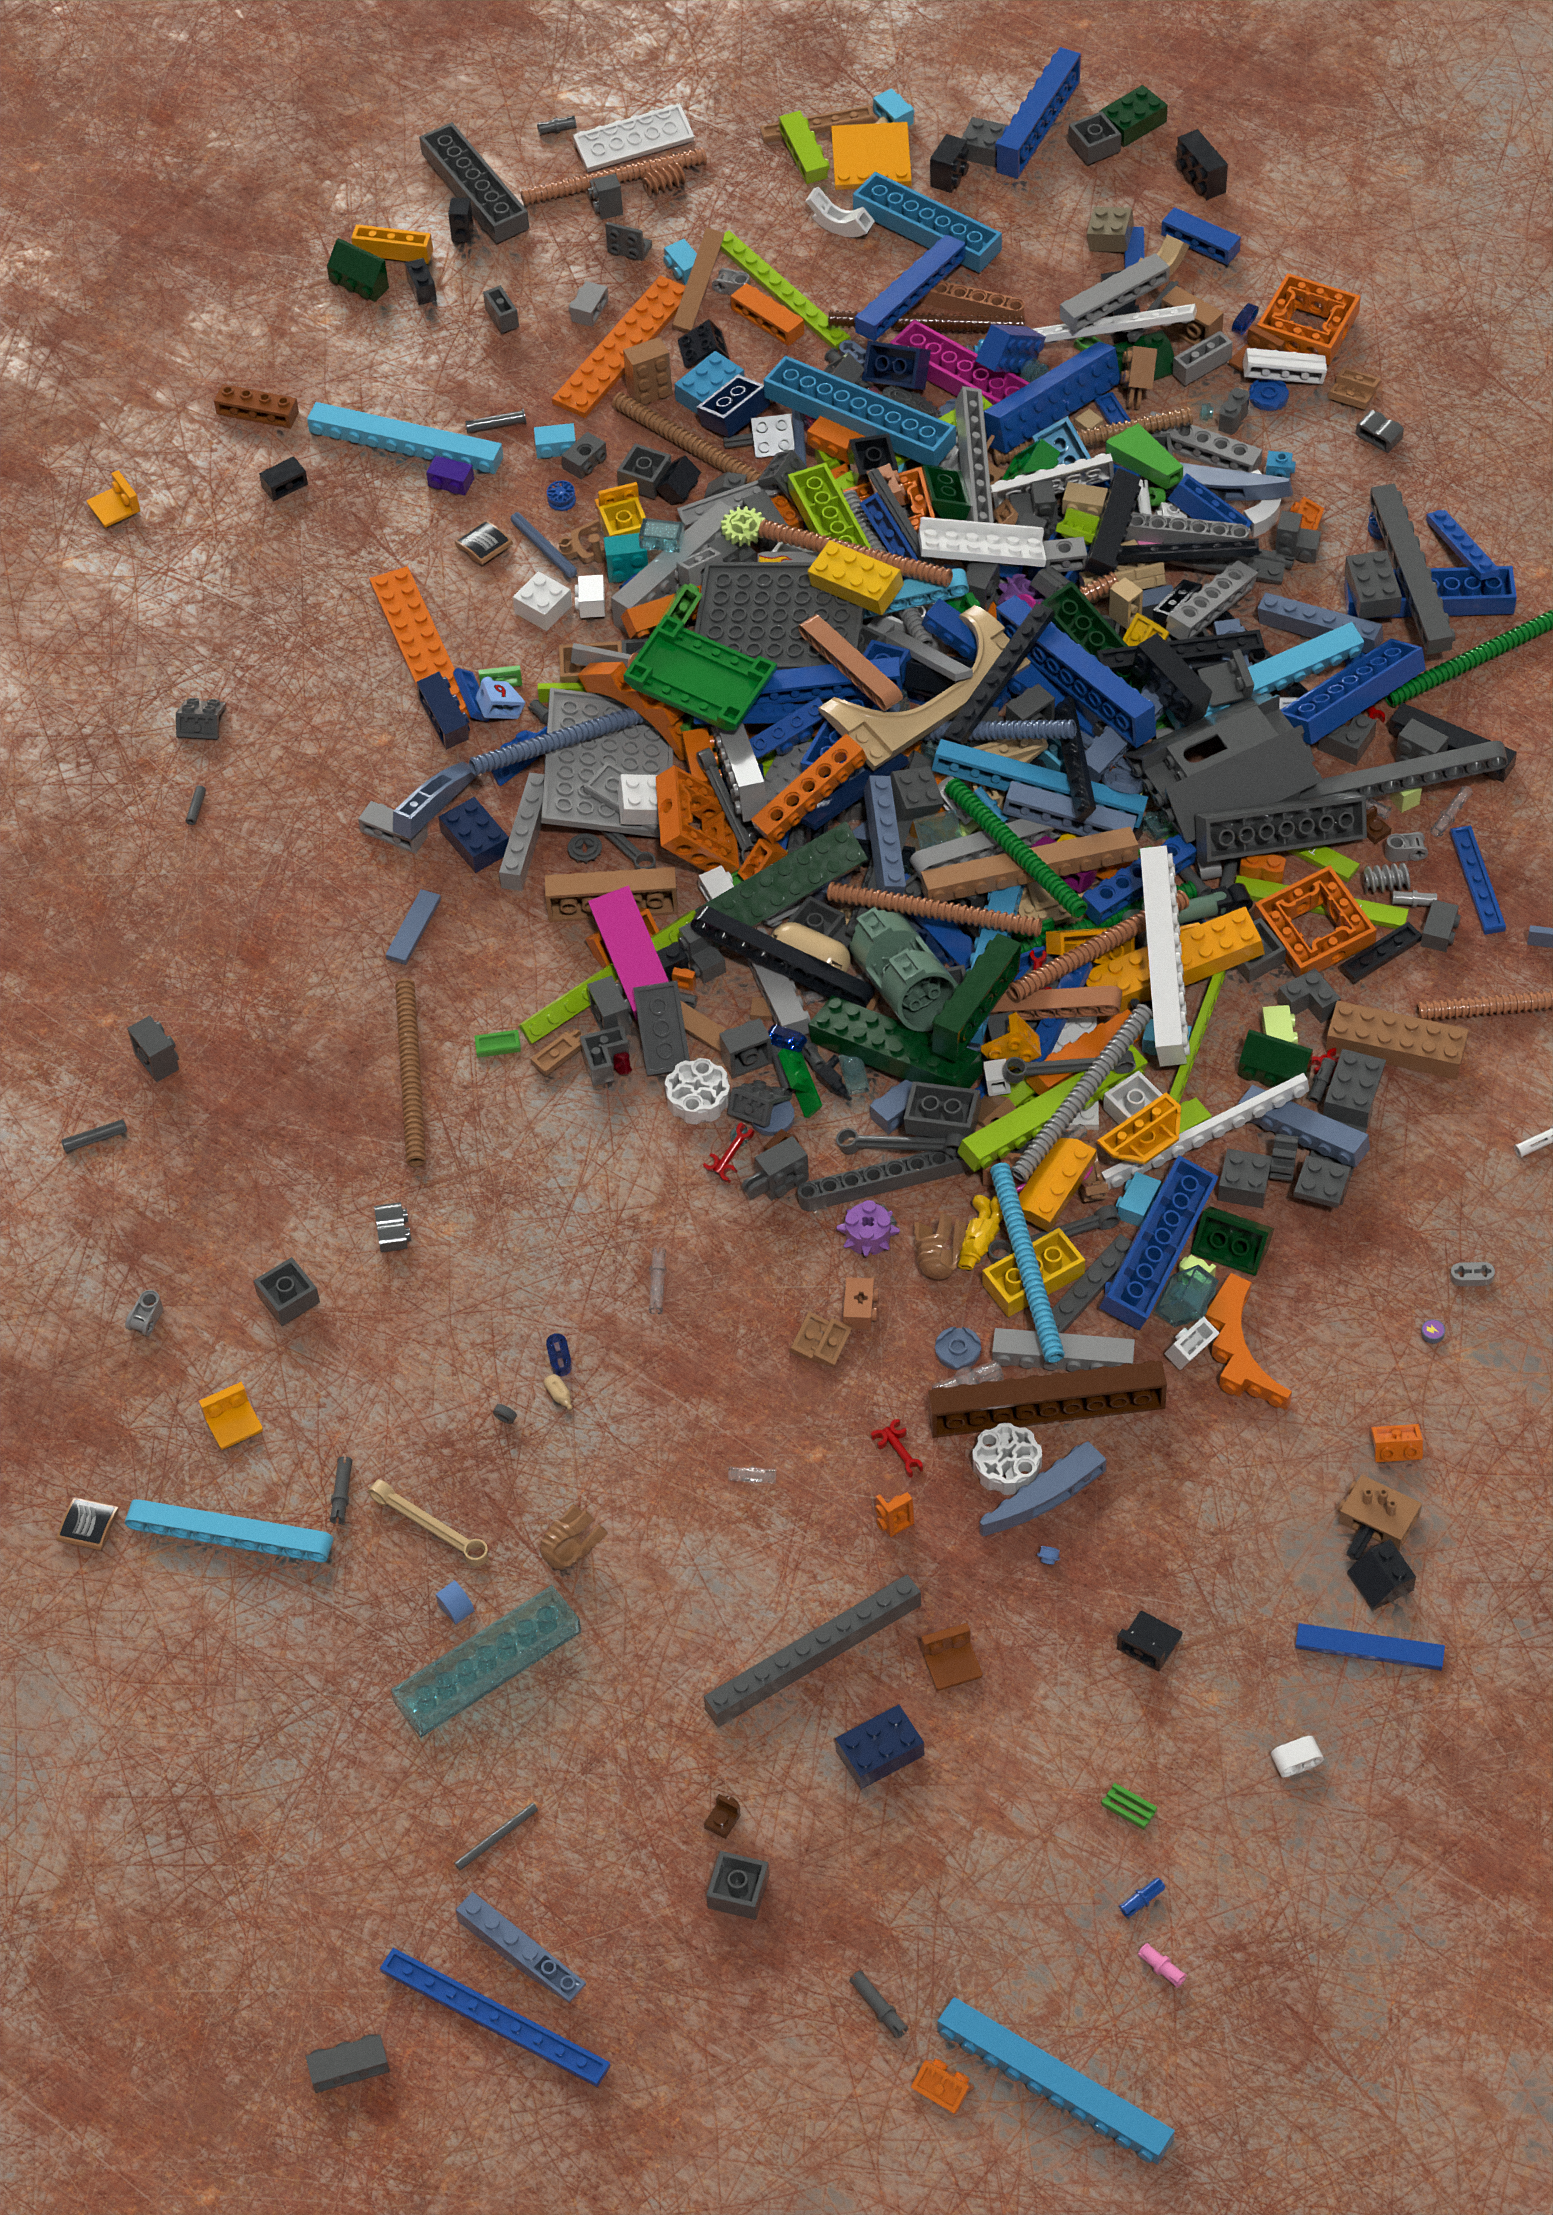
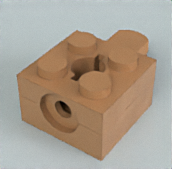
(1138, 373)

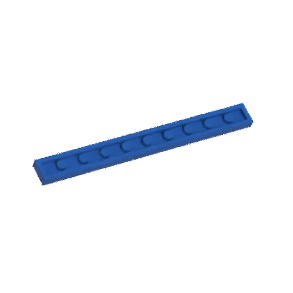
(495, 2017)

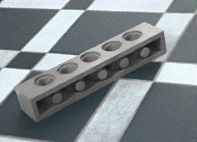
(1213, 448)
(1211, 601)

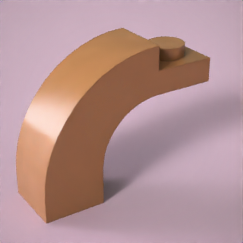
(1094, 1186)

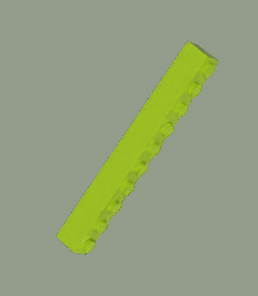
(1025, 1122)

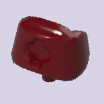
(622, 1063)

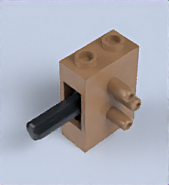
(1377, 1514)

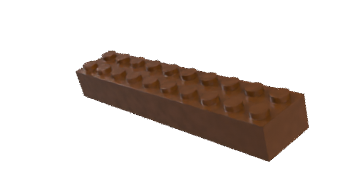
(1047, 1398)

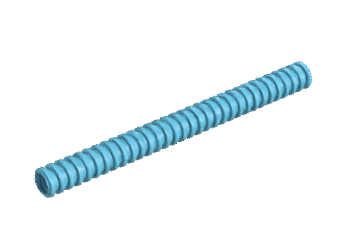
(1027, 1263)

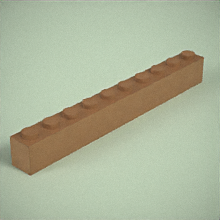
(1004, 872)

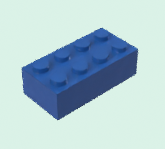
(1009, 348)

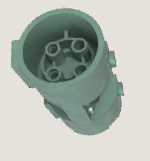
(901, 967)

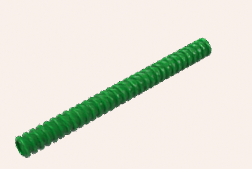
(1472, 658)
(1016, 848)
(1188, 888)

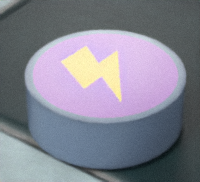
(1433, 1331)

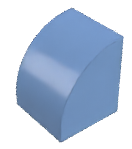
(454, 1602)

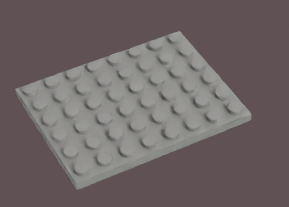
(567, 770)

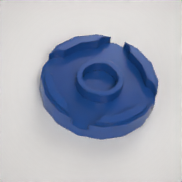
(1268, 394)

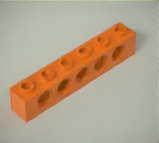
(811, 778)

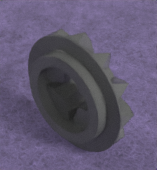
(576, 845)

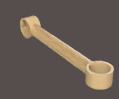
(385, 1495)

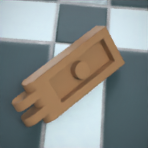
(557, 1052)

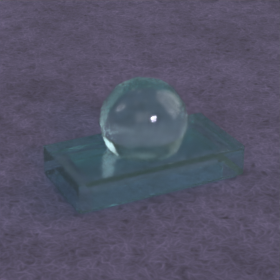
(854, 1075)

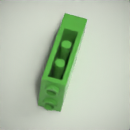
(1145, 456)
(683, 603)

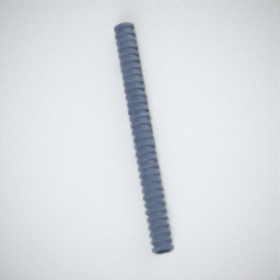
(1014, 730)
(554, 740)

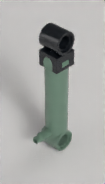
(1218, 903)

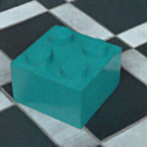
(624, 557)

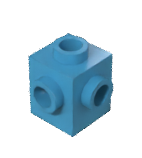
(1280, 464)

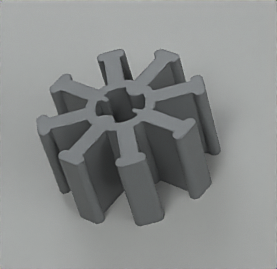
(1284, 1157)

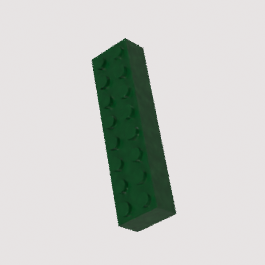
(1088, 628)
(792, 878)
(890, 1045)

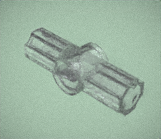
(987, 1372)

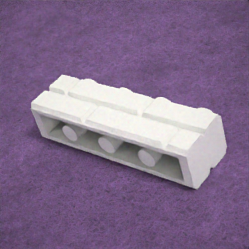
(1284, 366)

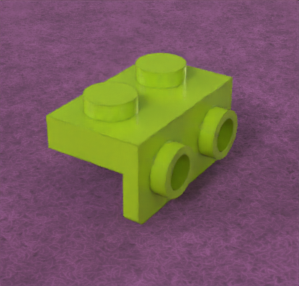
(1078, 525)

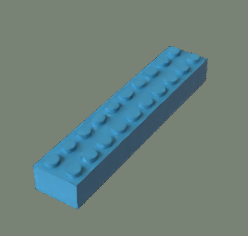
(859, 409)

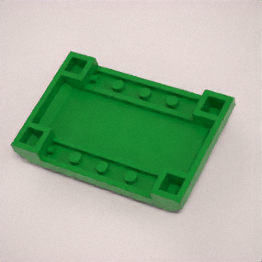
(698, 675)

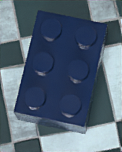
(896, 365)
(733, 406)
(443, 709)
(474, 834)
(879, 1746)

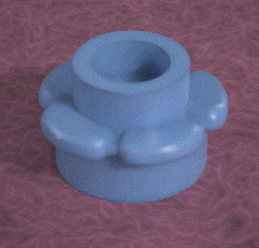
(1049, 1554)

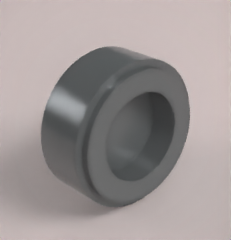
(504, 1414)

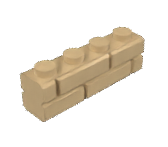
(1143, 575)

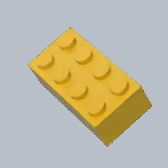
(855, 577)
(1058, 1263)

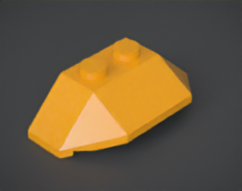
(1145, 1132)

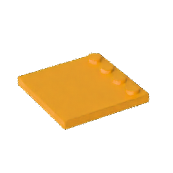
(869, 149)

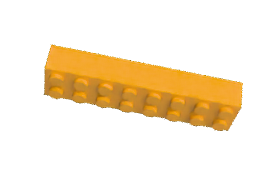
(1205, 952)

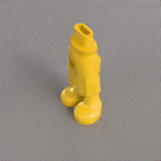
(980, 1231)

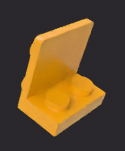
(617, 494)
(116, 502)
(1019, 1042)
(230, 1416)

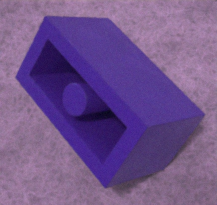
(450, 475)

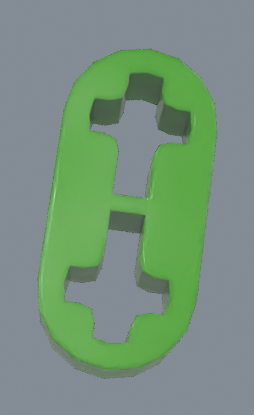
(1156, 496)

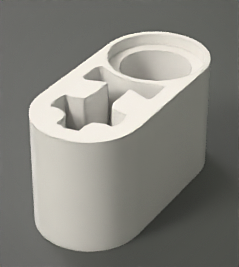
(1297, 1756)

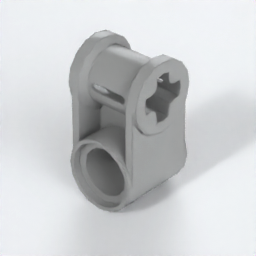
(730, 281)
(1405, 846)
(143, 1316)

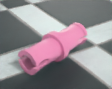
(1162, 1965)

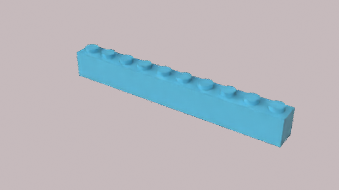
(403, 437)
(1297, 663)

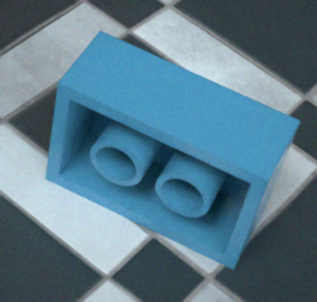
(705, 380)
(1064, 439)

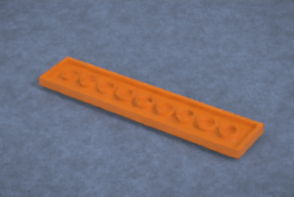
(606, 362)
(414, 628)

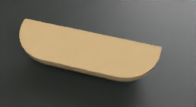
(814, 944)

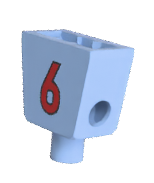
(499, 699)

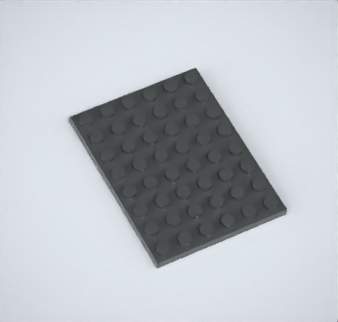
(761, 605)

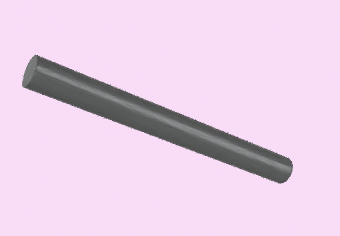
(496, 1836)

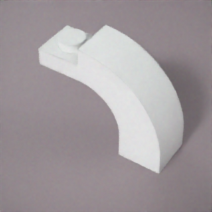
(836, 220)
(1263, 515)

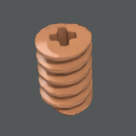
(662, 177)

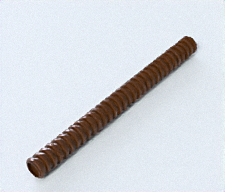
(933, 321)

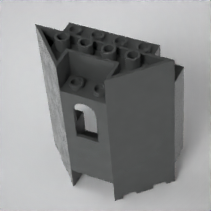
(1260, 766)

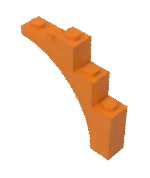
(608, 680)
(1242, 1370)

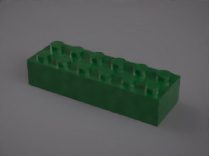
(975, 997)

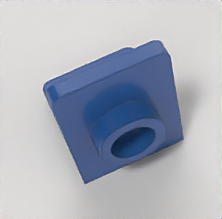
(1008, 571)

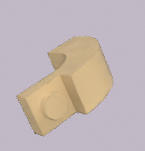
(1172, 252)

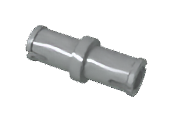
(1413, 898)

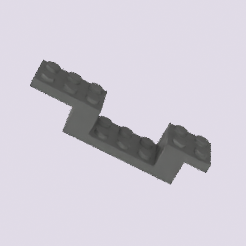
(1350, 1103)

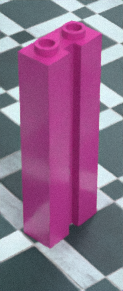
(627, 941)

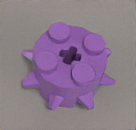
(1016, 586)
(868, 1228)

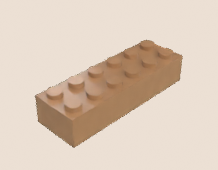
(569, 893)
(1398, 1039)

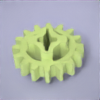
(742, 526)

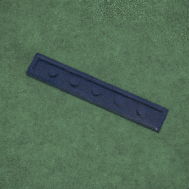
(849, 793)

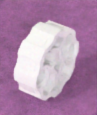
(698, 1087)
(1006, 1458)

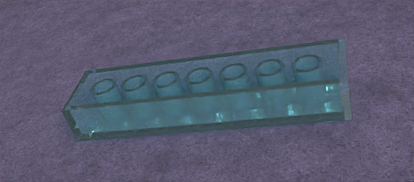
(486, 1661)

